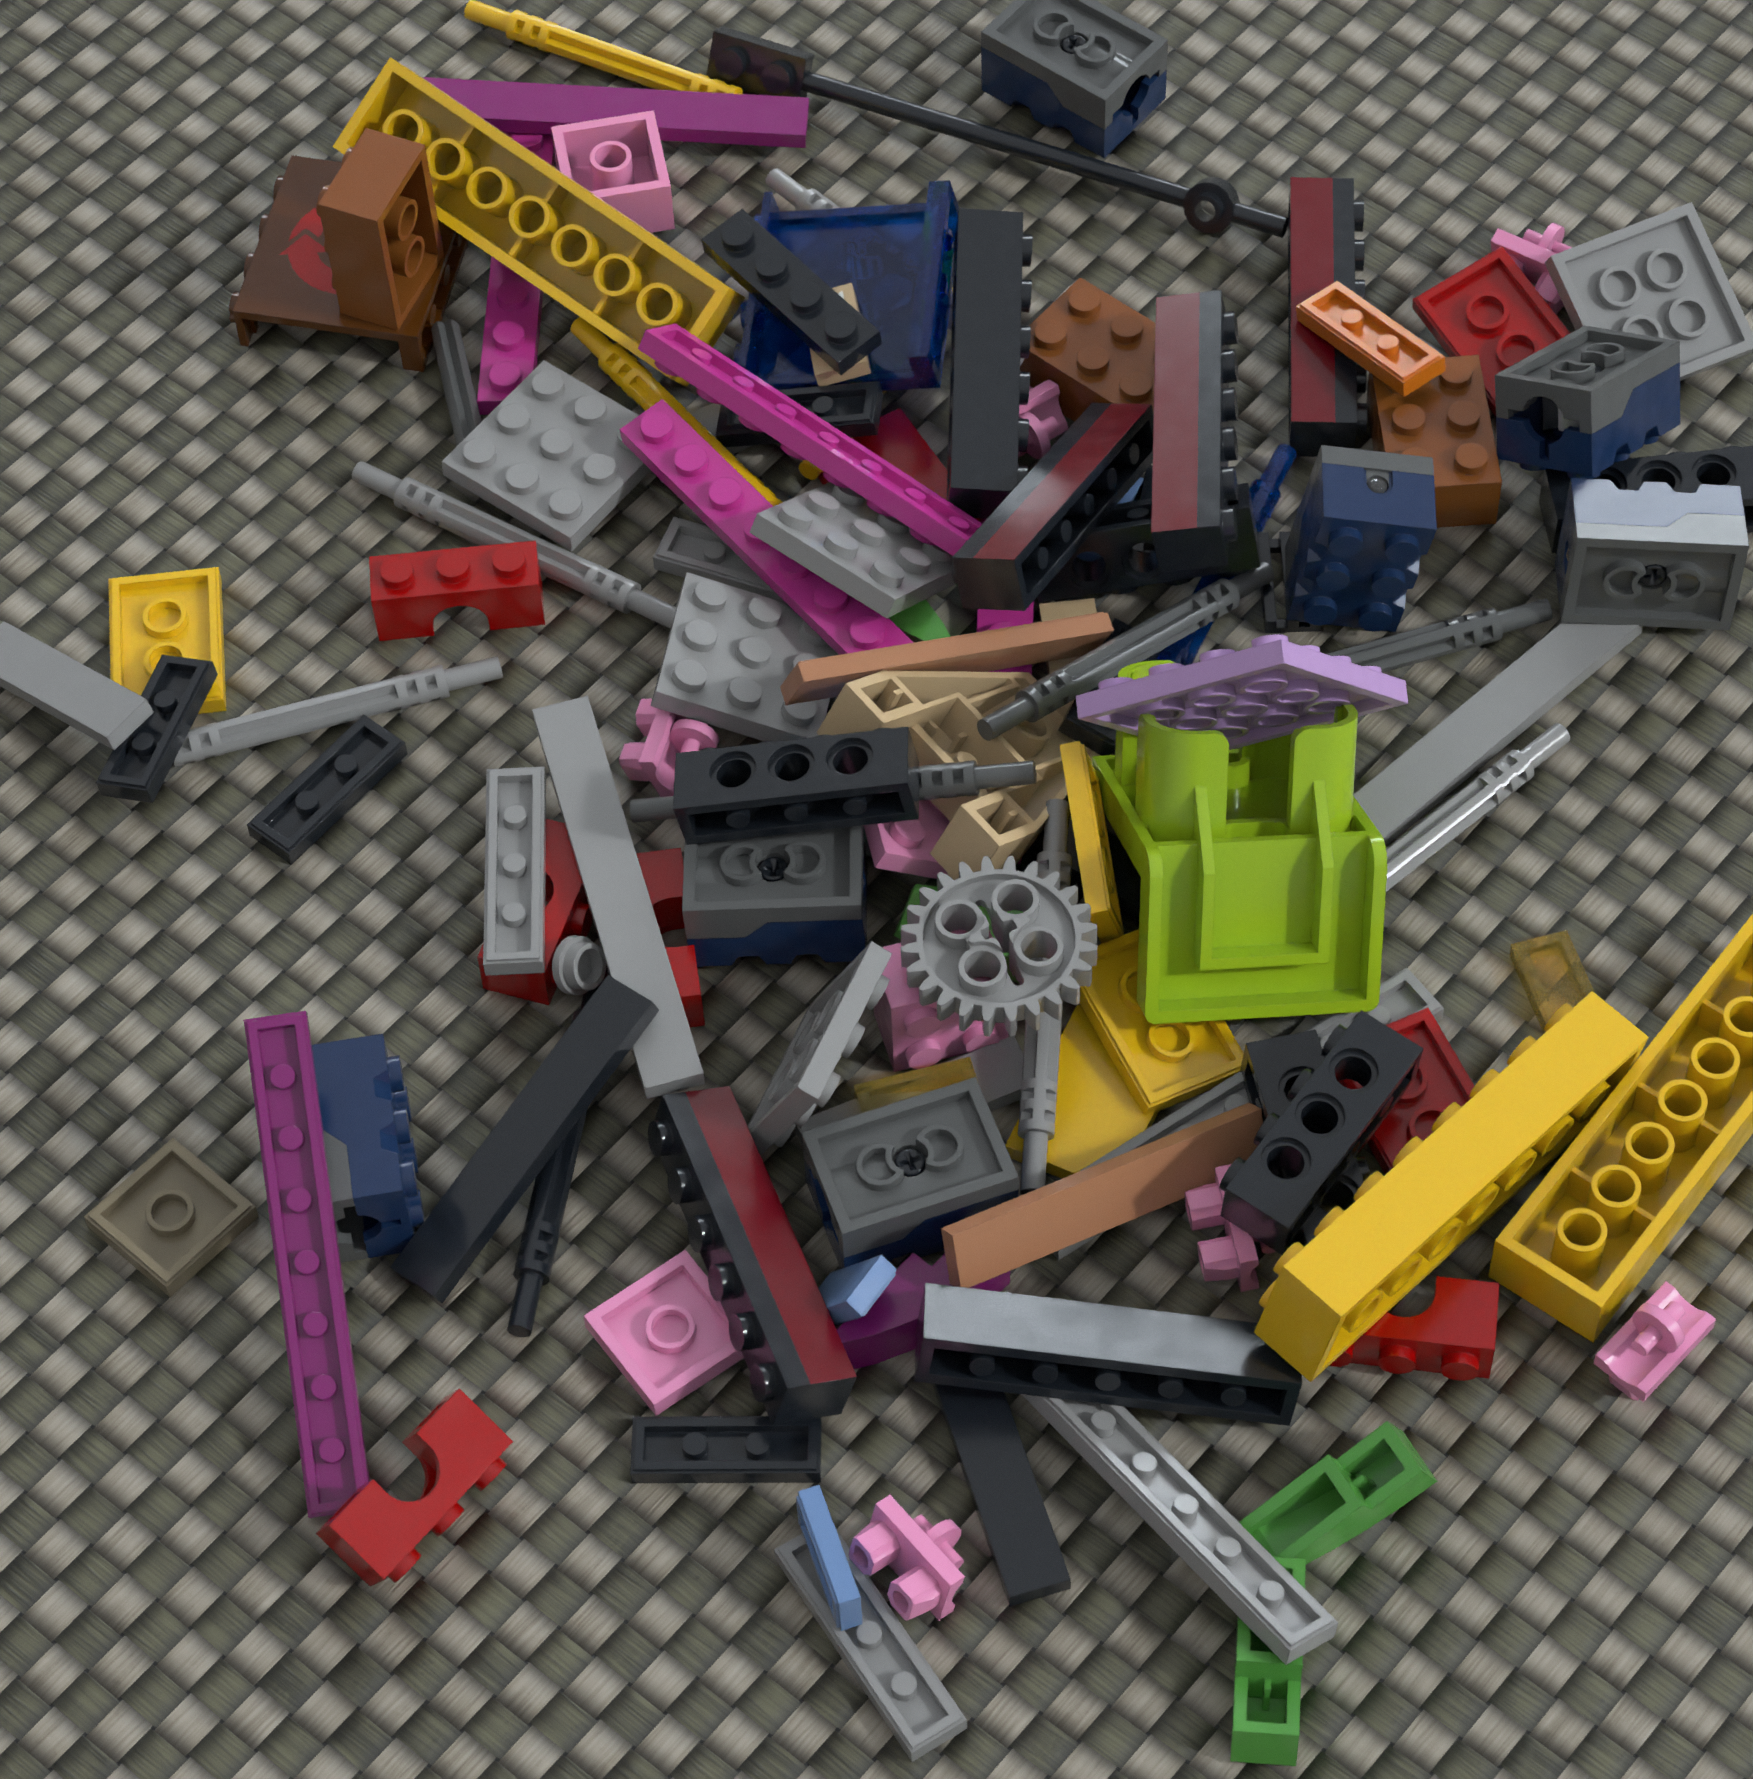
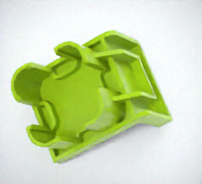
(1250, 870)

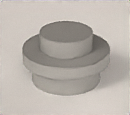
(578, 965)

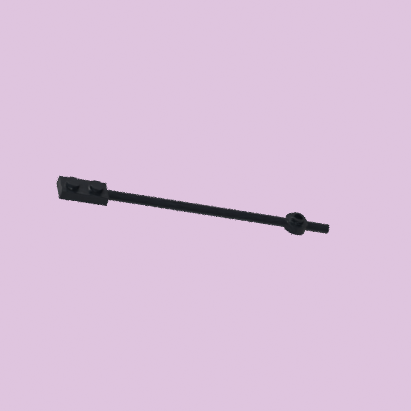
(780, 70)

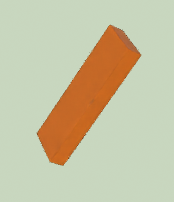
(1371, 338)

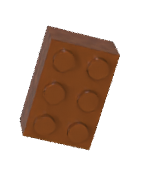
(381, 228)
(1092, 350)
(1451, 425)

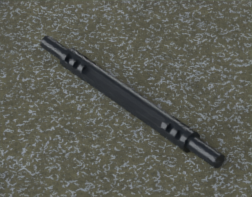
(544, 1222)

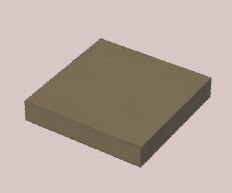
(171, 1217)

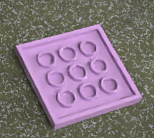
(1244, 692)

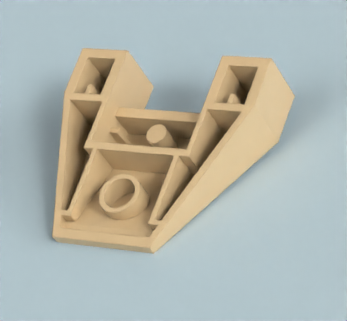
(943, 724)

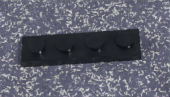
(791, 291)

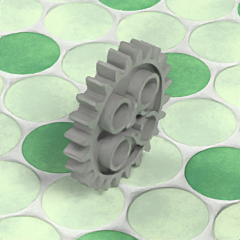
(948, 962)

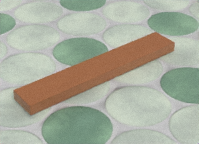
(967, 652)
(1096, 1198)

